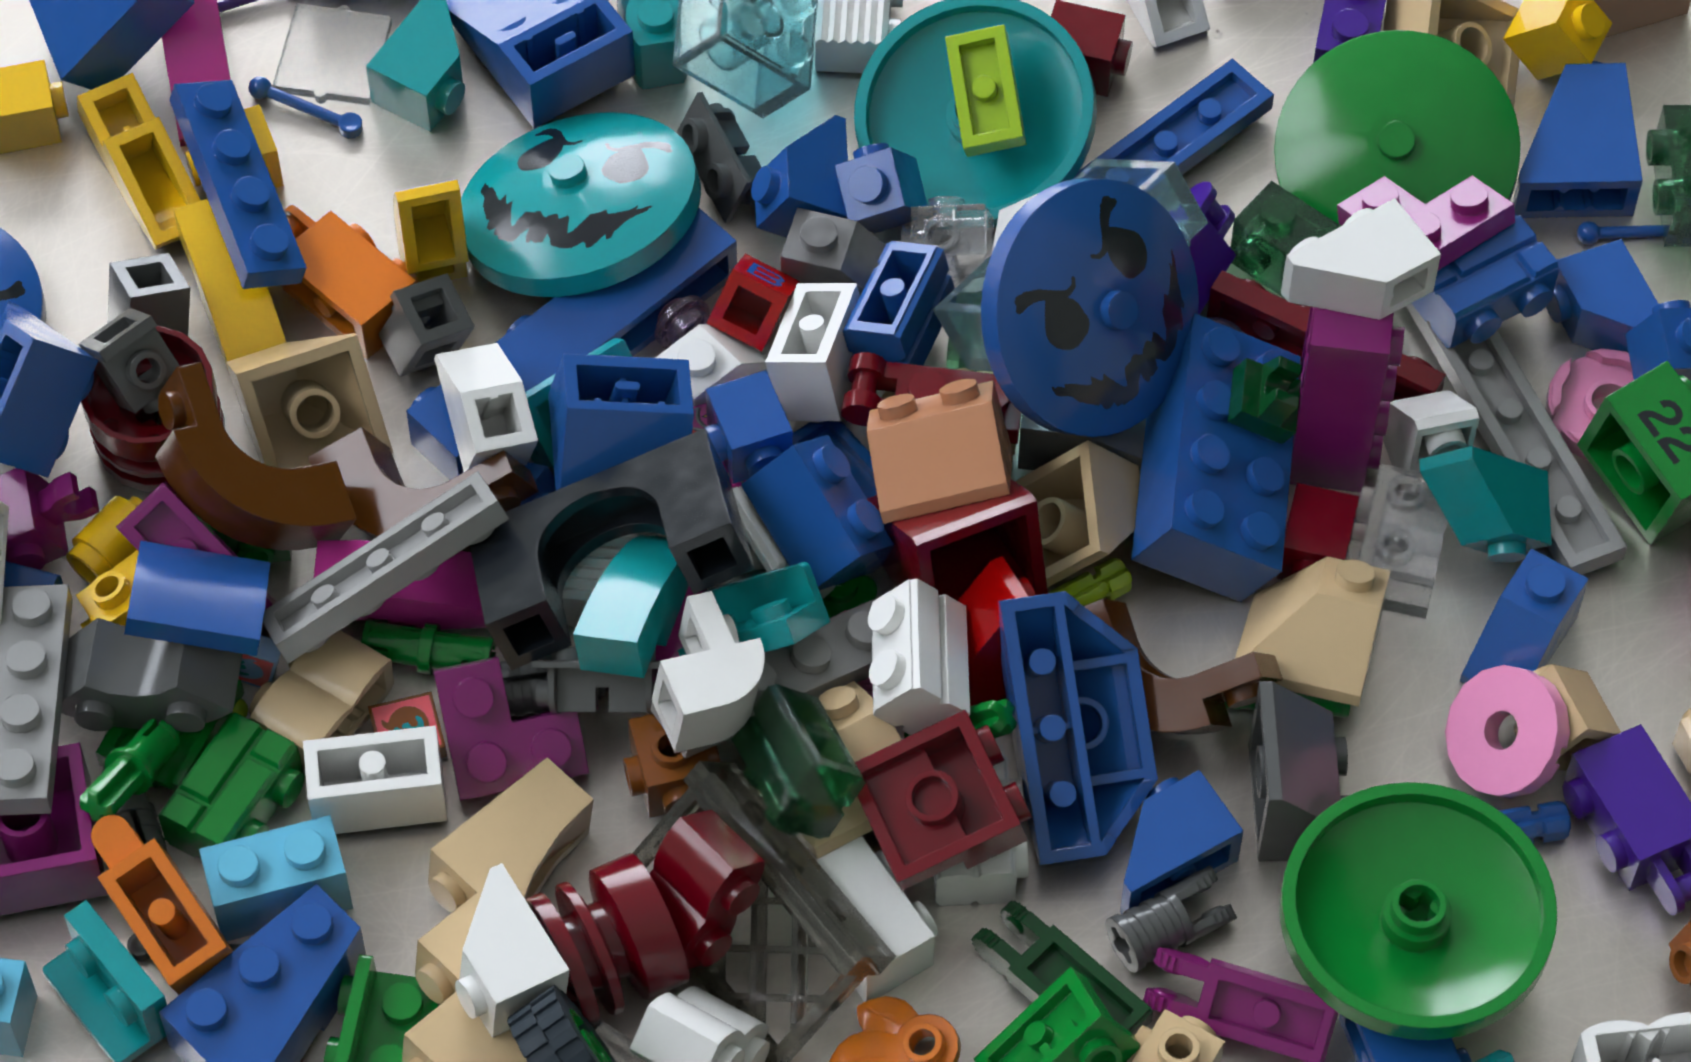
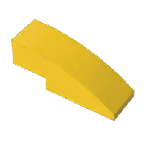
(138, 156)
(431, 230)
(239, 317)

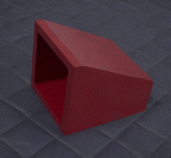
(959, 542)

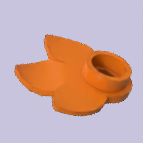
(892, 1032)

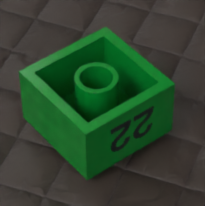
(1644, 450)

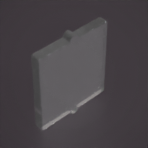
(329, 53)

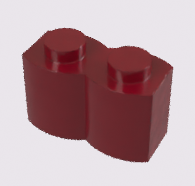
(705, 882)

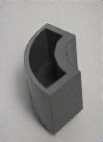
(135, 679)

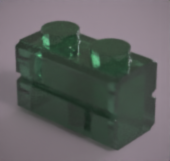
(798, 763)

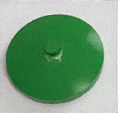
(1399, 111)
(1418, 911)

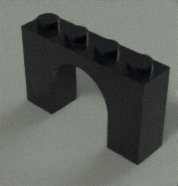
(667, 491)

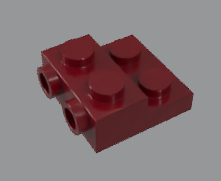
(941, 800)

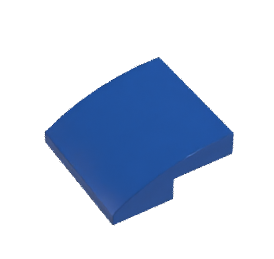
(198, 598)

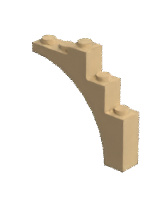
(530, 834)

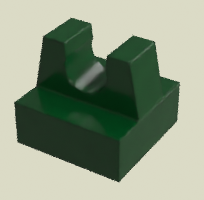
(1266, 397)

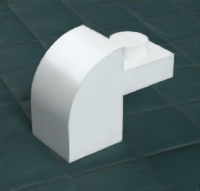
(714, 685)

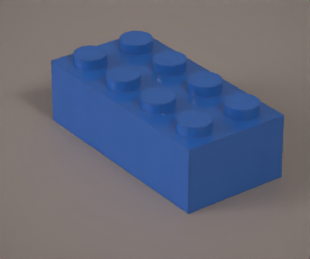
(1209, 489)

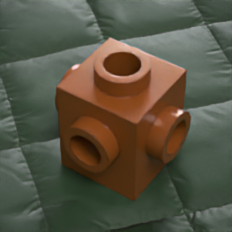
(655, 767)

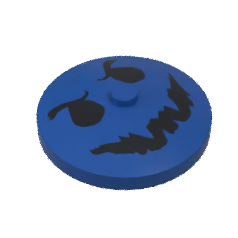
(1088, 306)

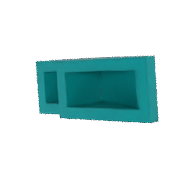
(631, 609)

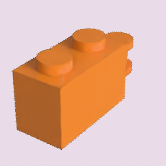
(345, 277)
(158, 904)

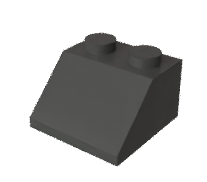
(1291, 767)

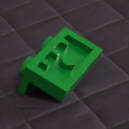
(376, 1014)
(1063, 1026)

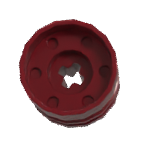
(129, 439)
(614, 937)

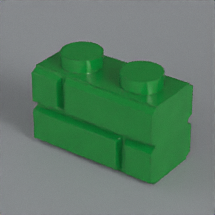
(233, 787)

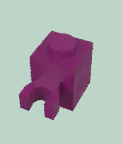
(39, 512)

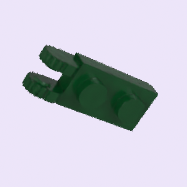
(1048, 958)

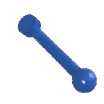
(349, 123)
(1590, 232)

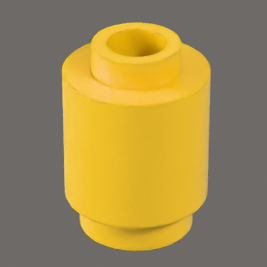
(100, 543)

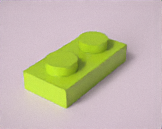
(985, 90)

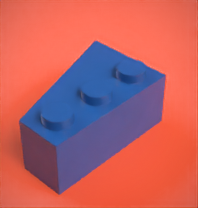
(271, 990)

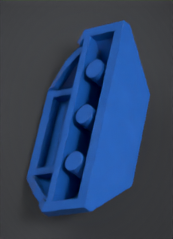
(1079, 724)

